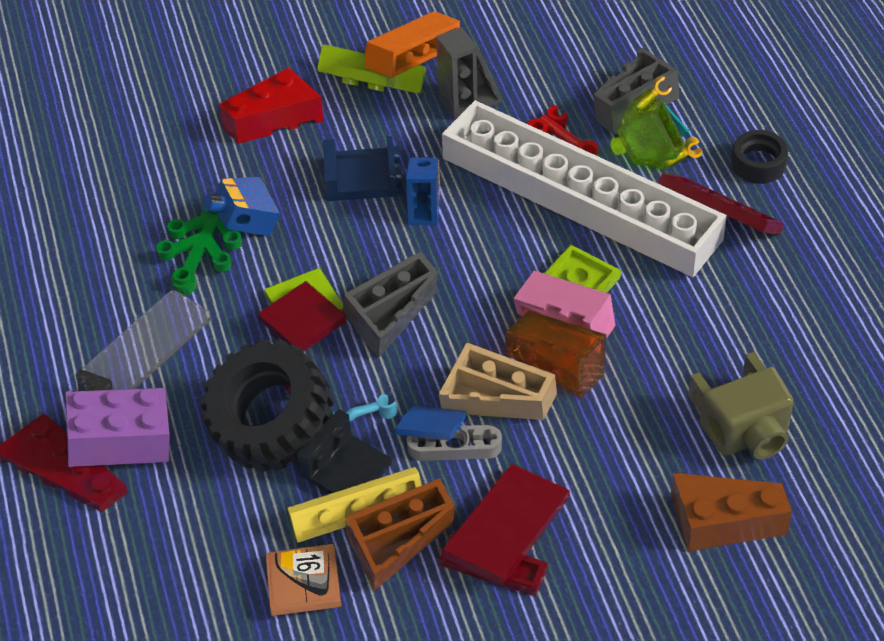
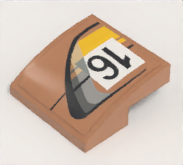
(303, 580)

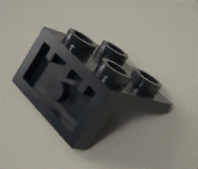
(339, 459)

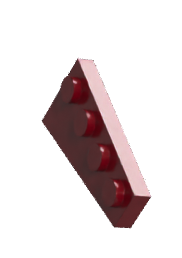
(43, 451)

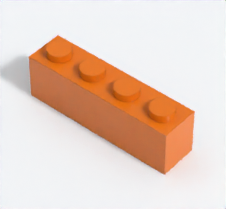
(407, 44)

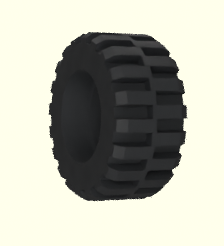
(246, 376)

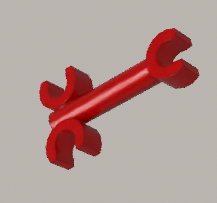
(555, 125)

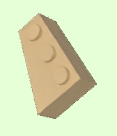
(497, 386)

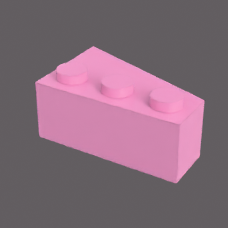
(566, 302)

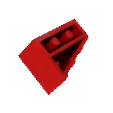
(269, 106)

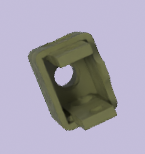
(745, 412)

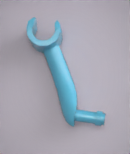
(385, 411)

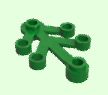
(183, 278)

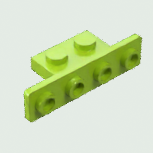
(351, 67)

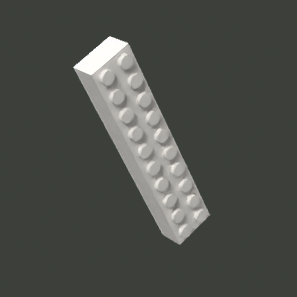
(584, 188)

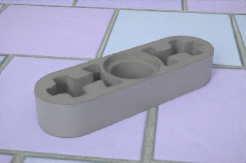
(477, 451)

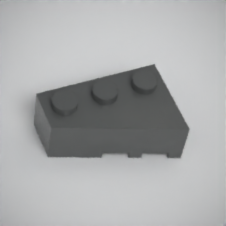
(462, 74)
(637, 76)
(390, 301)

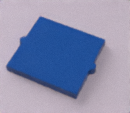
(430, 422)

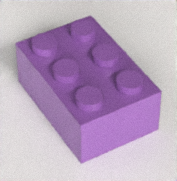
(117, 427)

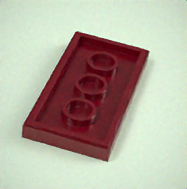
(721, 203)
(506, 524)

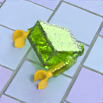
(651, 134)

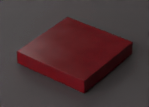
(302, 317)

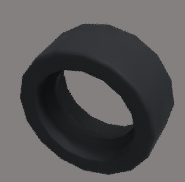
(756, 171)

